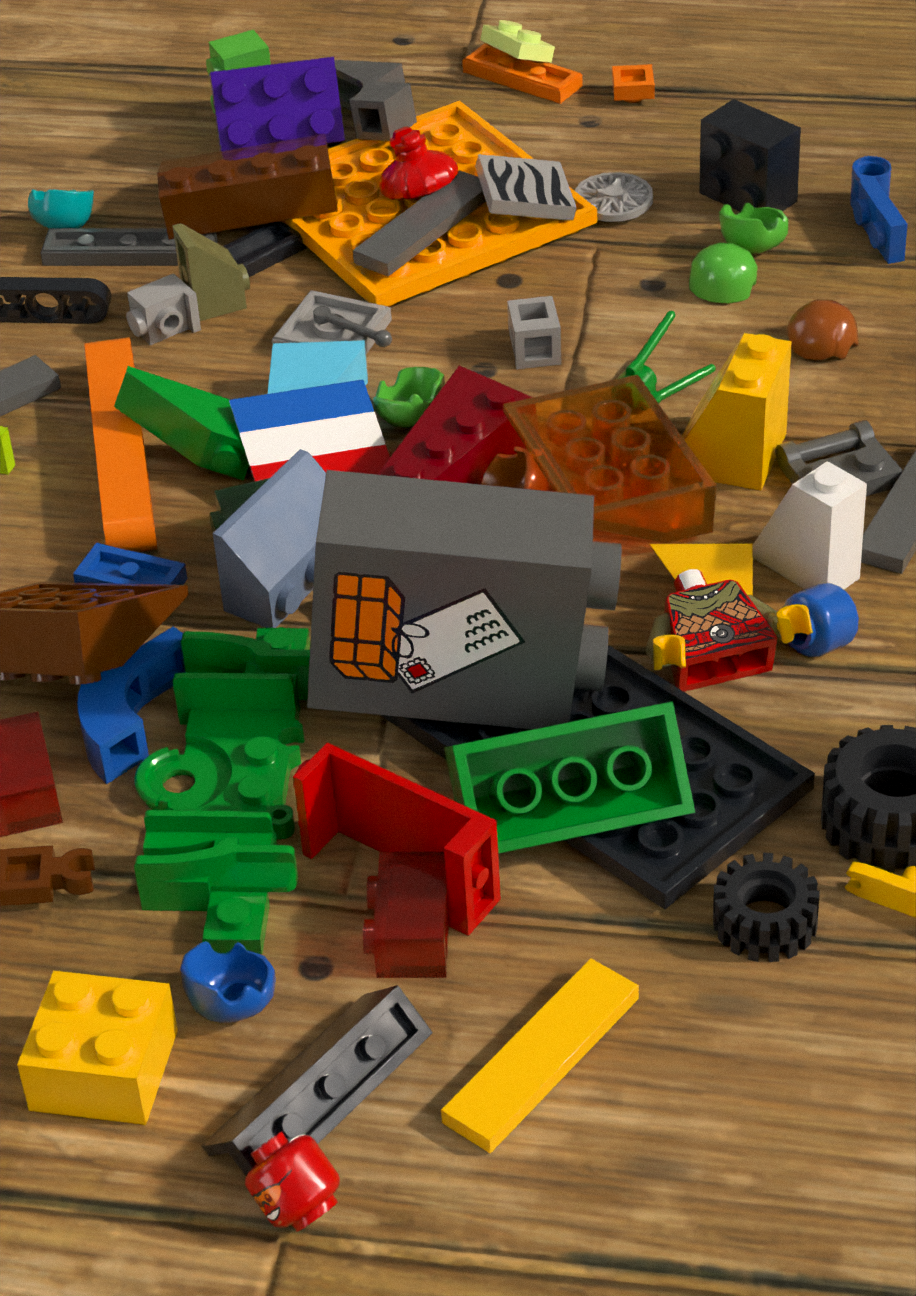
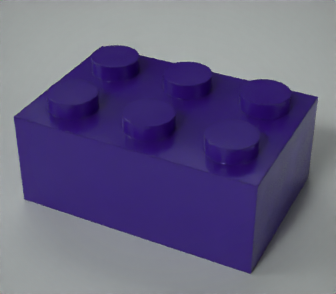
(277, 103)

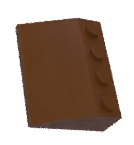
(247, 186)
(78, 627)

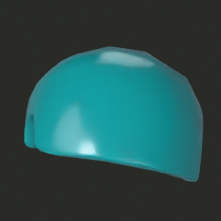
(60, 207)

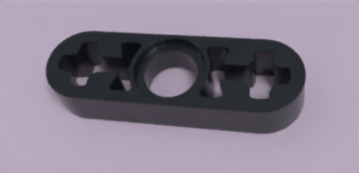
(61, 289)

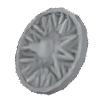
(617, 195)

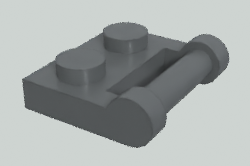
(868, 461)

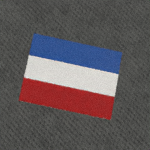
(326, 420)

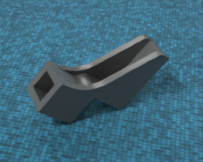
(376, 97)

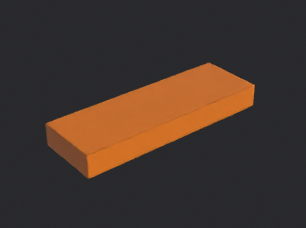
(528, 76)

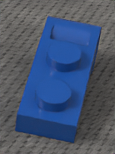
(874, 208)

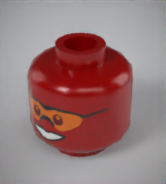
(292, 1181)

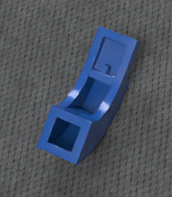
(109, 707)

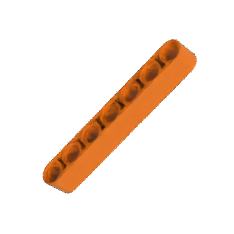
(119, 451)

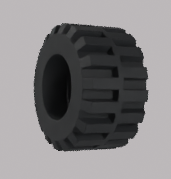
(872, 797)

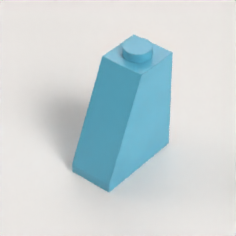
(316, 364)

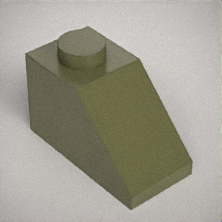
(210, 273)

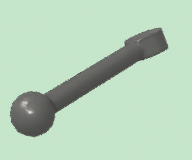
(323, 315)

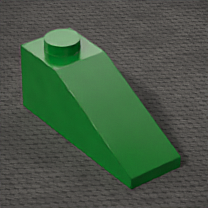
(185, 419)

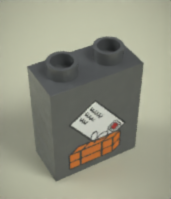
(457, 601)

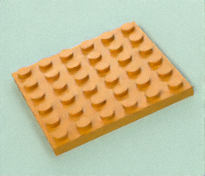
(465, 248)

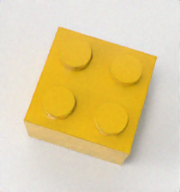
(98, 1047)

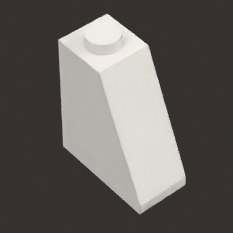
(817, 530)

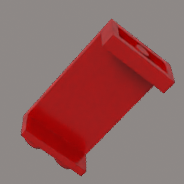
(397, 815)

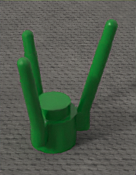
(647, 375)

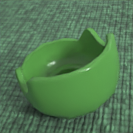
(754, 227)
(723, 273)
(409, 396)

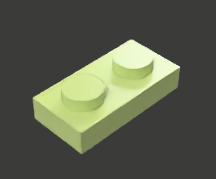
(517, 42)

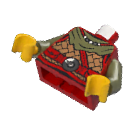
(719, 632)

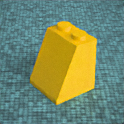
(743, 413)

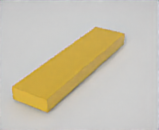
(539, 1055)

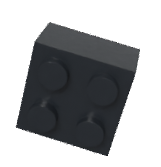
(749, 158)

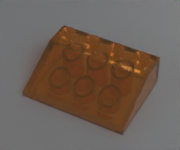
(623, 452)

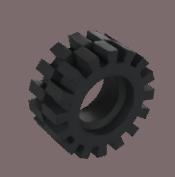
(765, 931)

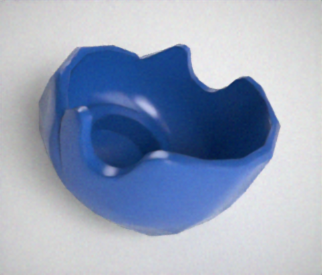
(227, 984)

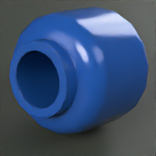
(831, 616)

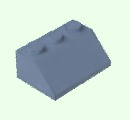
(270, 544)

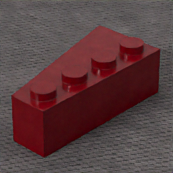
(458, 432)

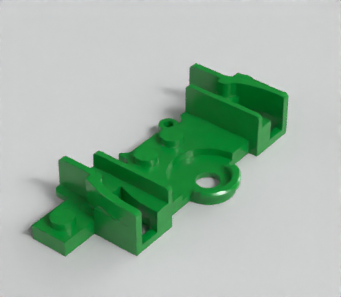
(219, 838)

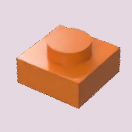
(633, 83)

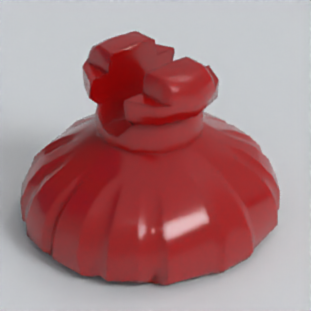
(416, 168)

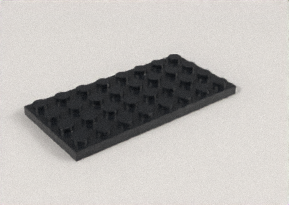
(732, 776)

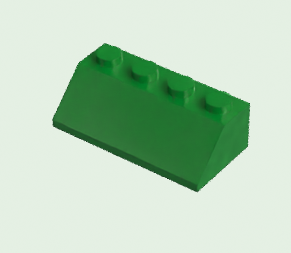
(575, 776)

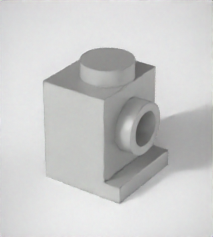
(162, 309)
(534, 332)

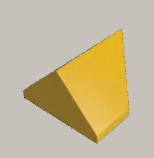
(715, 561)

